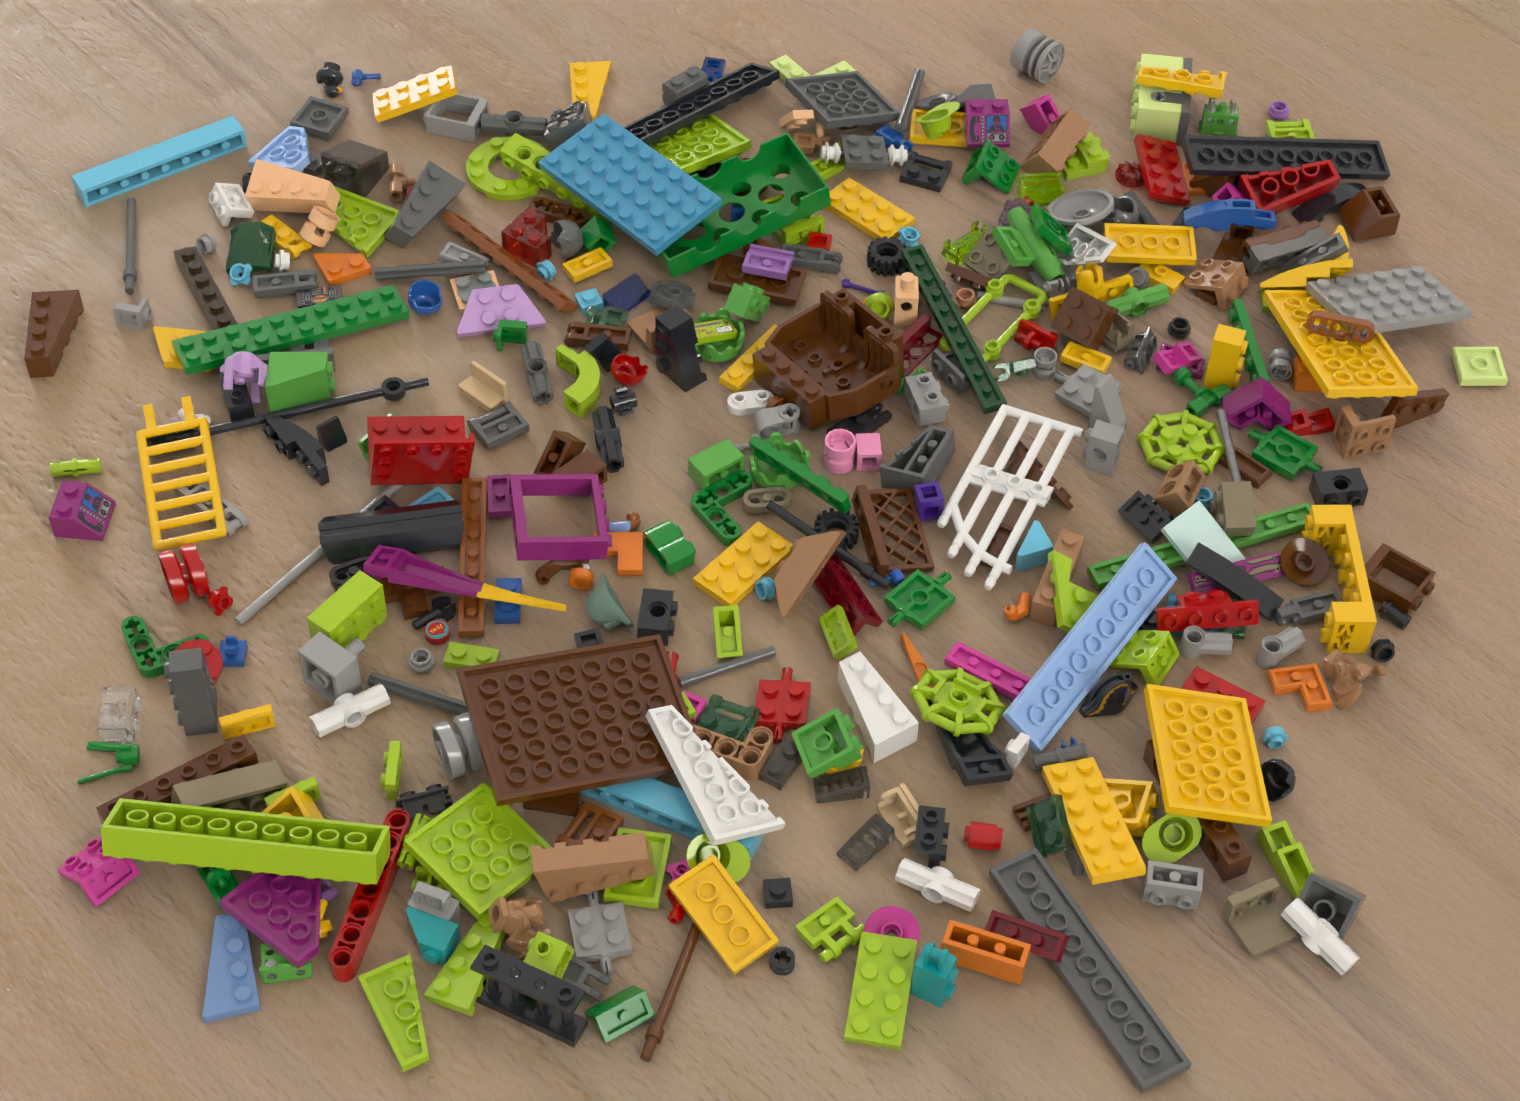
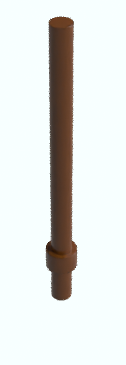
(655, 1031)

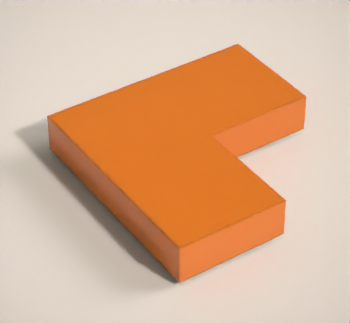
(629, 549)
(1302, 679)

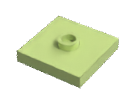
(1479, 366)

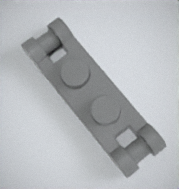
(230, 510)

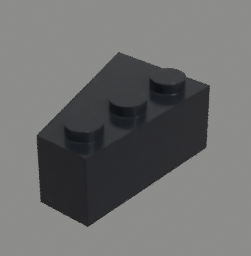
(676, 348)

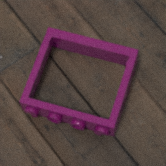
(558, 547)

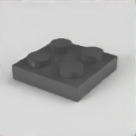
(320, 117)

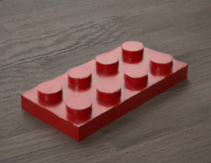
(1161, 170)

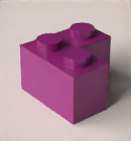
(1257, 402)

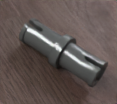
(1059, 755)

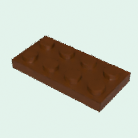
(729, 271)

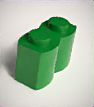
(669, 547)

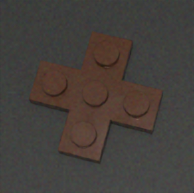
(412, 599)

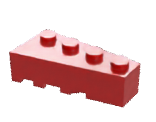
(1289, 186)

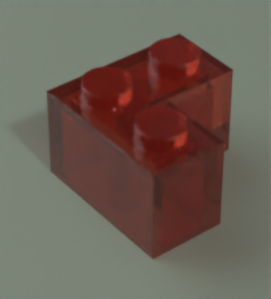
(528, 237)

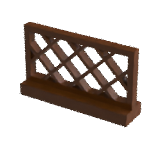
(872, 535)

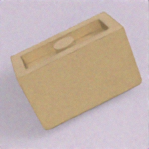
(484, 388)

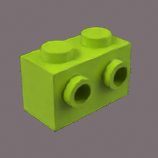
(549, 954)

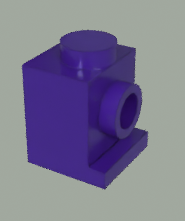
(929, 500)

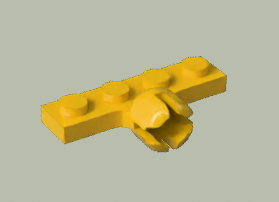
(1092, 282)

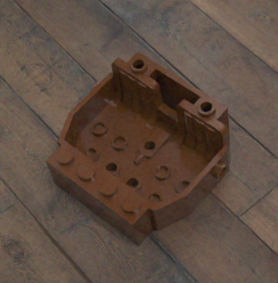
(832, 360)

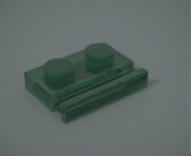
(1049, 825)

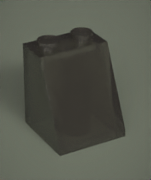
(354, 166)

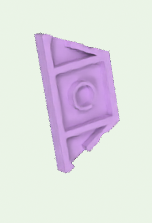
(491, 304)

